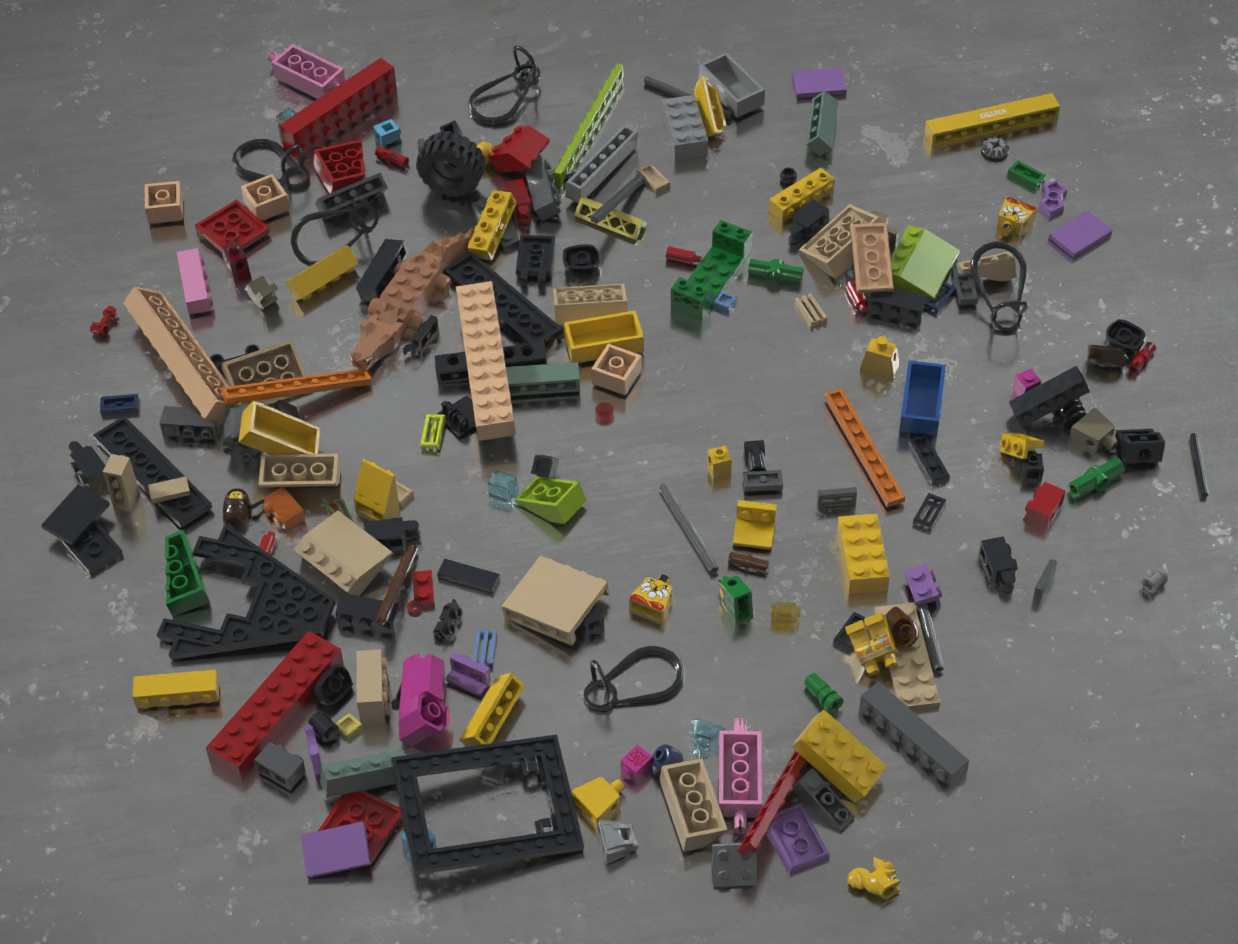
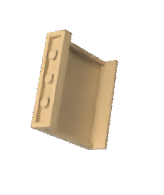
(554, 599)

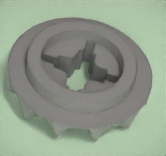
(997, 152)

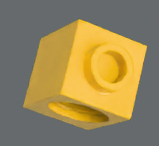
(719, 461)

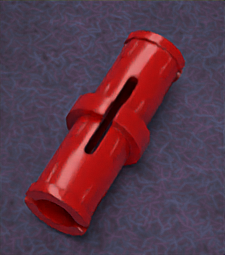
(384, 153)
(1142, 357)

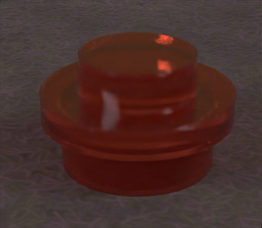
(604, 410)

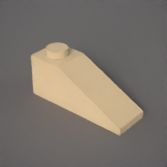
(995, 267)

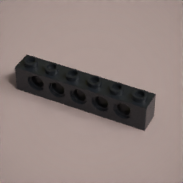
(454, 368)

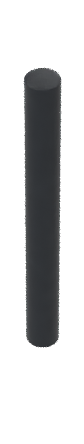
(1199, 465)

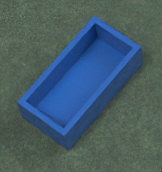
(922, 398)

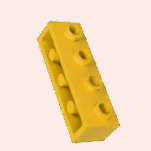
(797, 196)
(492, 224)
(322, 272)
(175, 689)
(492, 710)

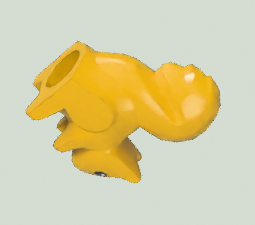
(880, 882)

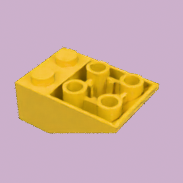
(376, 492)

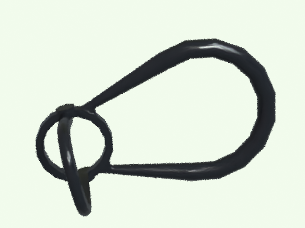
(495, 120)
(286, 156)
(317, 215)
(1022, 280)
(594, 665)

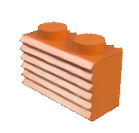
(284, 509)

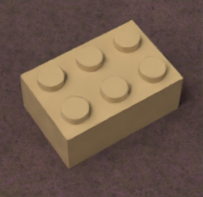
(372, 687)

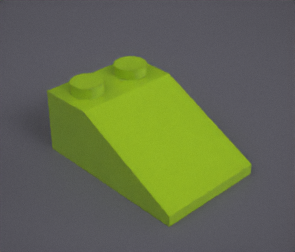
(552, 498)

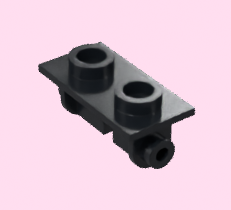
(449, 620)

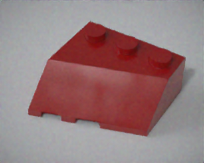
(518, 149)
(340, 165)

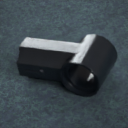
(755, 454)

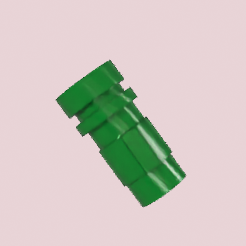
(821, 690)

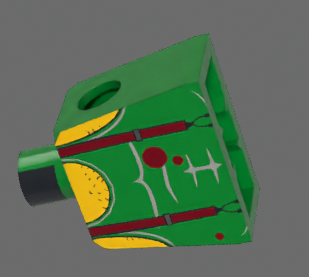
(735, 591)

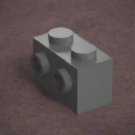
(280, 765)

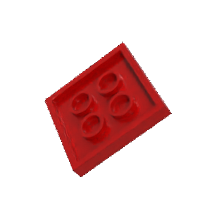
(232, 223)
(377, 814)

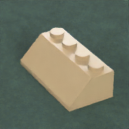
(299, 470)
(692, 803)

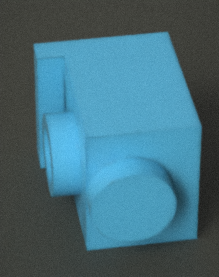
(387, 132)

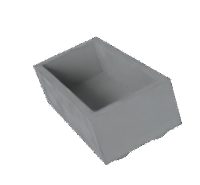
(735, 86)
(684, 127)

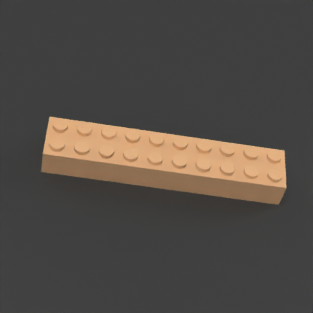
(179, 351)
(485, 361)

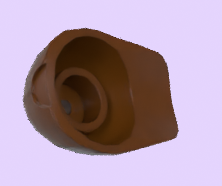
(900, 628)

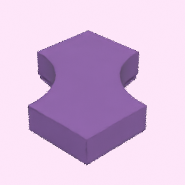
(1052, 203)
(313, 749)

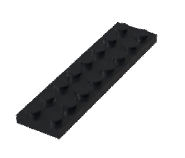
(512, 307)
(151, 467)

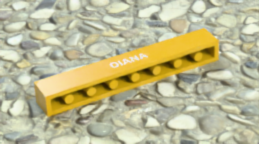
(991, 119)

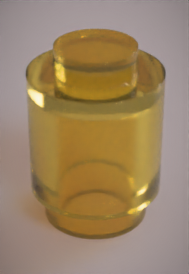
(785, 612)

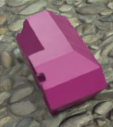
(422, 699)

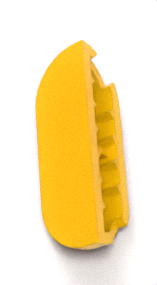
(709, 107)

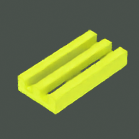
(431, 444)

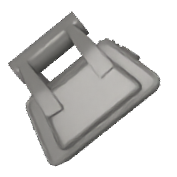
(612, 840)

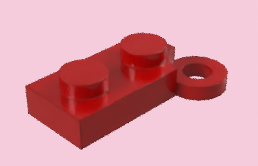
(423, 591)

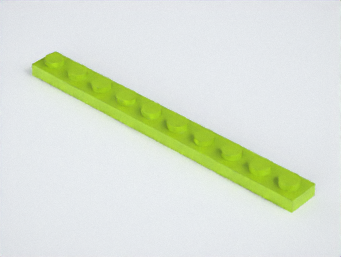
(586, 128)

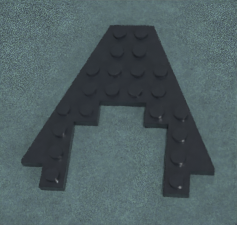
(279, 613)

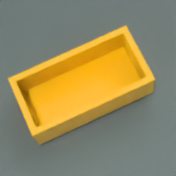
(590, 336)
(277, 431)
(863, 553)
(839, 756)

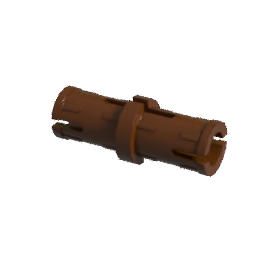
(748, 562)

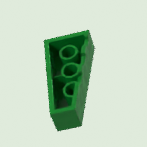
(184, 581)

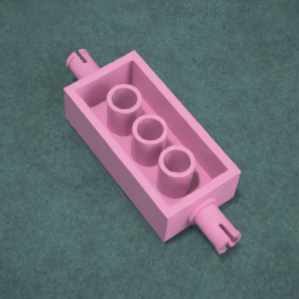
(306, 71)
(740, 774)

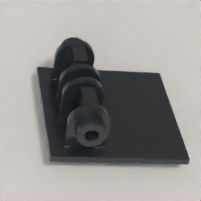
(459, 415)

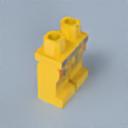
(873, 642)

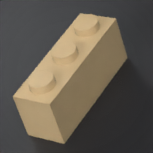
(121, 482)

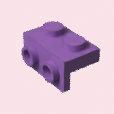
(922, 585)
(468, 674)

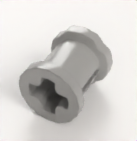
(1152, 582)

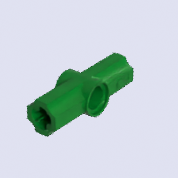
(775, 270)
(1096, 477)

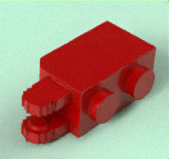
(524, 202)

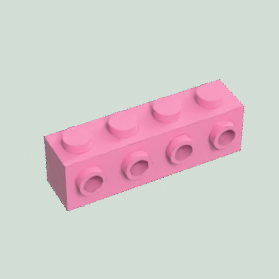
(193, 281)

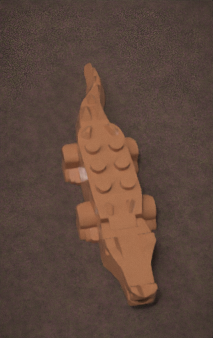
(406, 298)

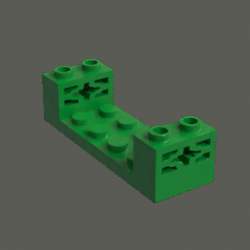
(713, 274)

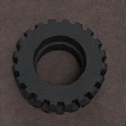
(457, 151)

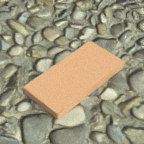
(871, 258)

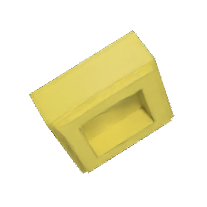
(349, 726)

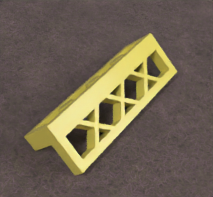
(615, 213)

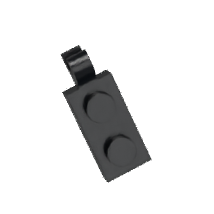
(422, 337)

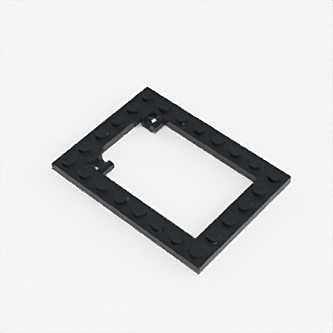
(548, 761)

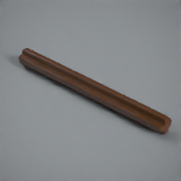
(396, 584)

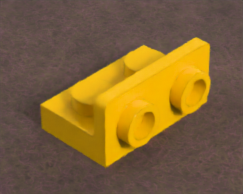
(1019, 444)

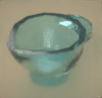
(705, 731)

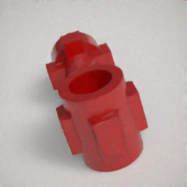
(102, 328)

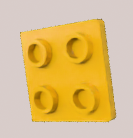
(754, 524)

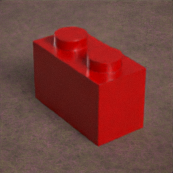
(1045, 504)

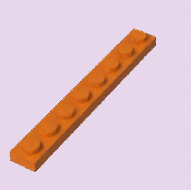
(295, 386)
(864, 447)

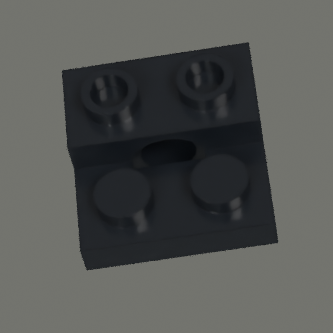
(1140, 445)

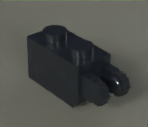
(808, 221)
(87, 464)
(393, 531)
(999, 562)

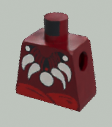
(232, 255)

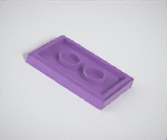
(813, 82)
(1080, 234)
(797, 839)
(335, 849)

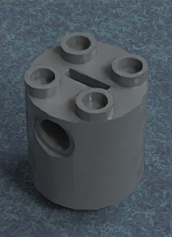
(231, 434)

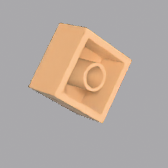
(265, 197)
(163, 202)
(616, 369)

